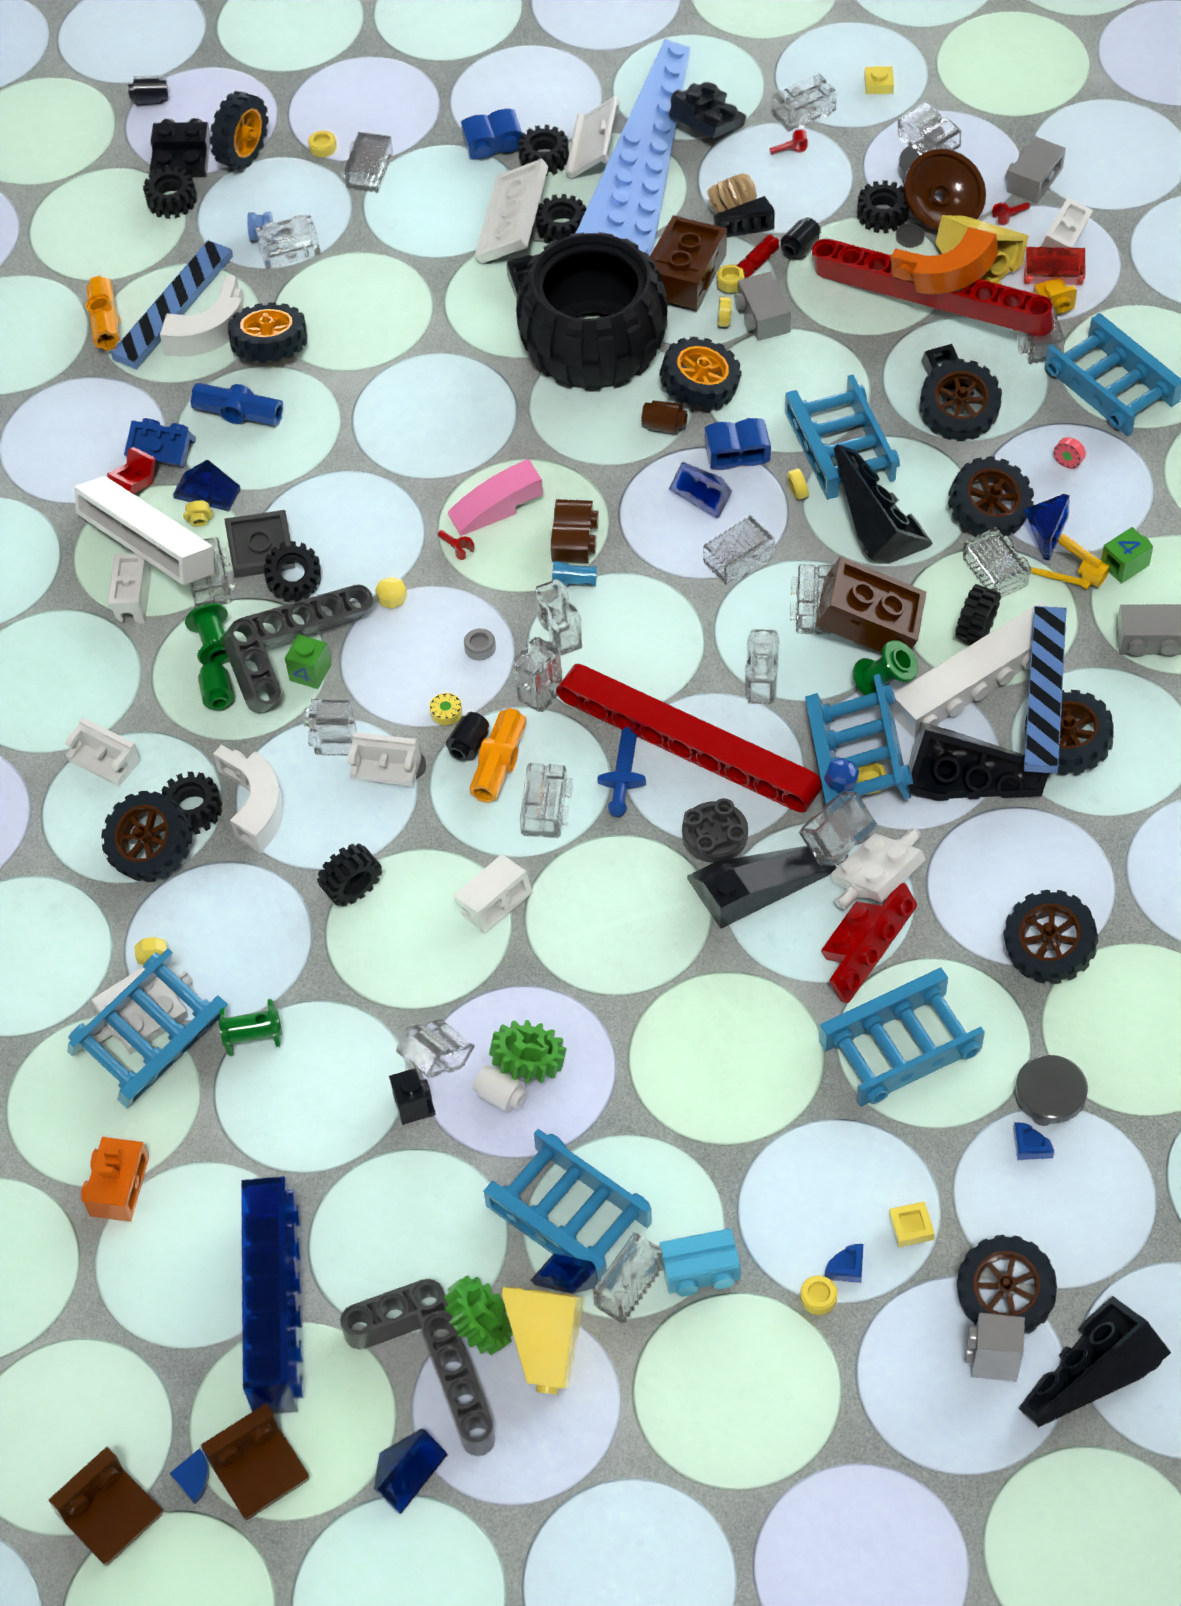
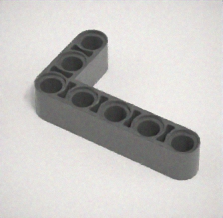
(286, 629)
(441, 1350)

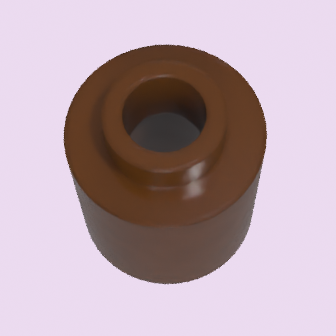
(664, 416)

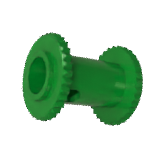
(208, 621)
(896, 663)
(250, 1027)

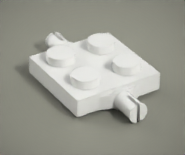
(877, 867)
(135, 1015)

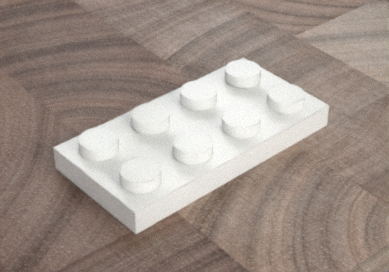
(511, 211)

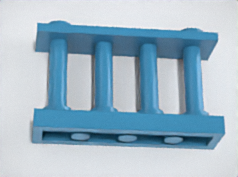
(1121, 351)
(820, 454)
(828, 740)
(900, 1004)
(156, 1060)
(534, 1219)

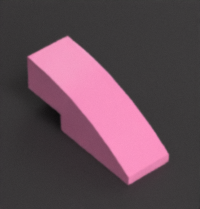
(496, 498)

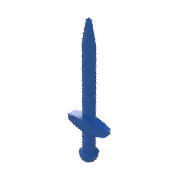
(622, 777)

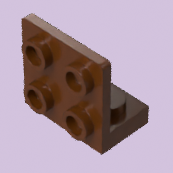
(255, 1462)
(105, 1507)

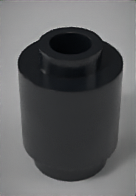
(148, 89)
(800, 238)
(467, 736)

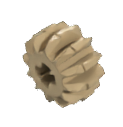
(731, 193)

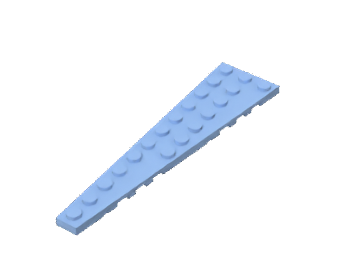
(635, 177)

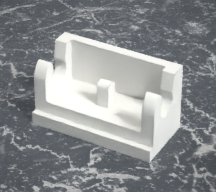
(1067, 225)
(129, 586)
(102, 752)
(384, 759)
(493, 893)

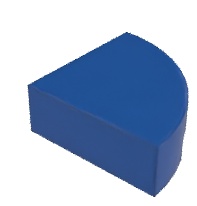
(1031, 1143)
(846, 1264)
(192, 1476)

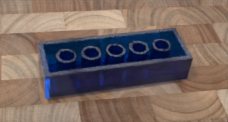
(270, 1295)

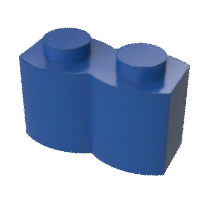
(491, 133)
(737, 443)

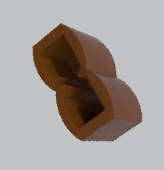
(573, 530)

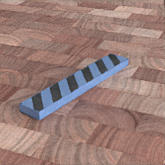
(174, 300)
(1045, 690)

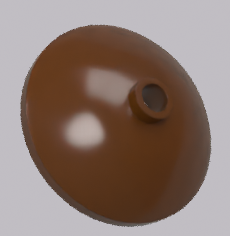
(952, 179)

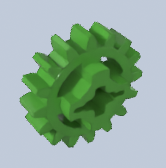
(527, 1051)
(478, 1315)

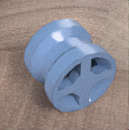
(255, 221)

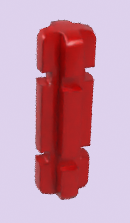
(759, 255)

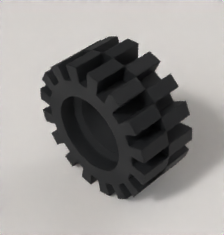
(544, 139)
(882, 195)
(170, 203)
(558, 209)
(285, 555)
(977, 614)
(196, 787)
(349, 874)

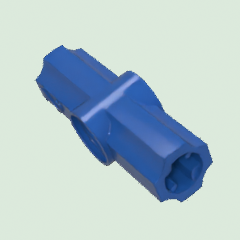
(237, 404)

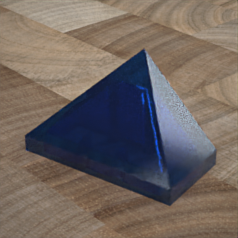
(207, 484)
(701, 488)
(1048, 522)
(566, 1274)
(406, 1468)

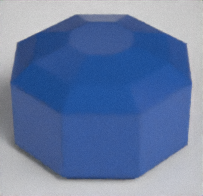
(841, 775)

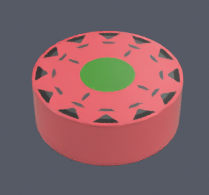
(1069, 452)

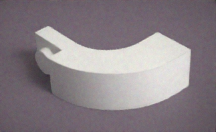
(203, 331)
(263, 811)

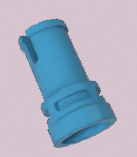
(574, 574)

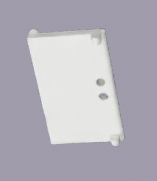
(591, 138)

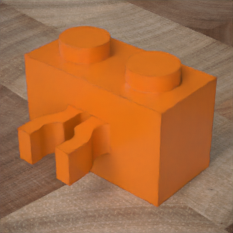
(115, 1179)

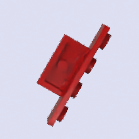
(864, 939)

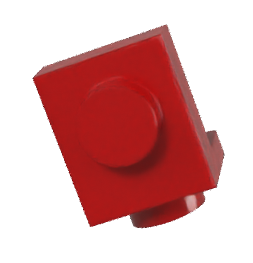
(136, 473)

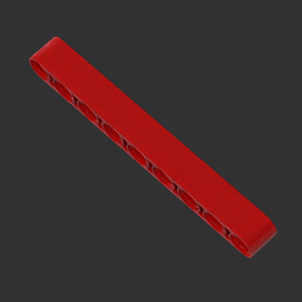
(980, 300)
(690, 738)

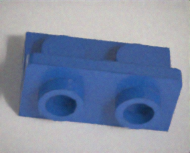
(164, 443)

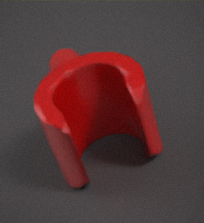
(798, 143)
(1004, 212)
(458, 544)

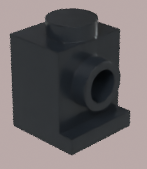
(411, 1096)

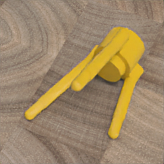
(1092, 568)

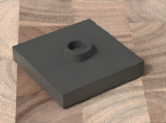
(253, 538)

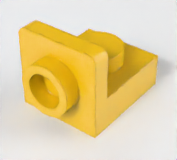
(1061, 295)

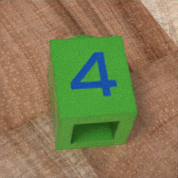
(1127, 554)
(307, 661)

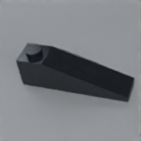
(876, 518)
(961, 766)
(749, 883)
(1109, 1355)

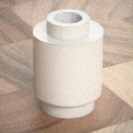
(499, 1089)

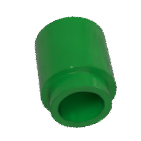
(215, 686)

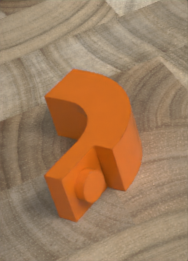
(949, 270)

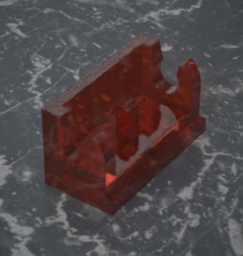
(1054, 263)

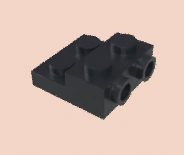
(705, 109)
(181, 146)

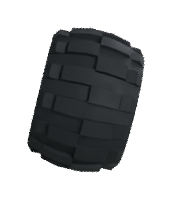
(585, 277)

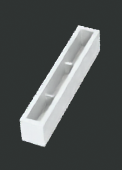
(144, 530)
(967, 675)

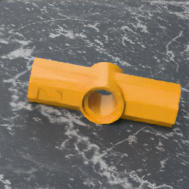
(102, 313)
(498, 755)

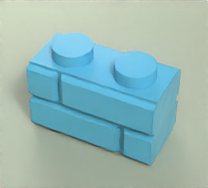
(700, 1262)

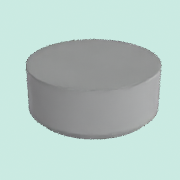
(479, 644)

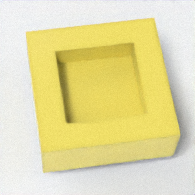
(879, 80)
(911, 1224)

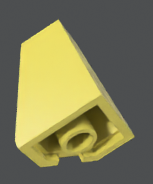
(1010, 243)
(545, 1334)

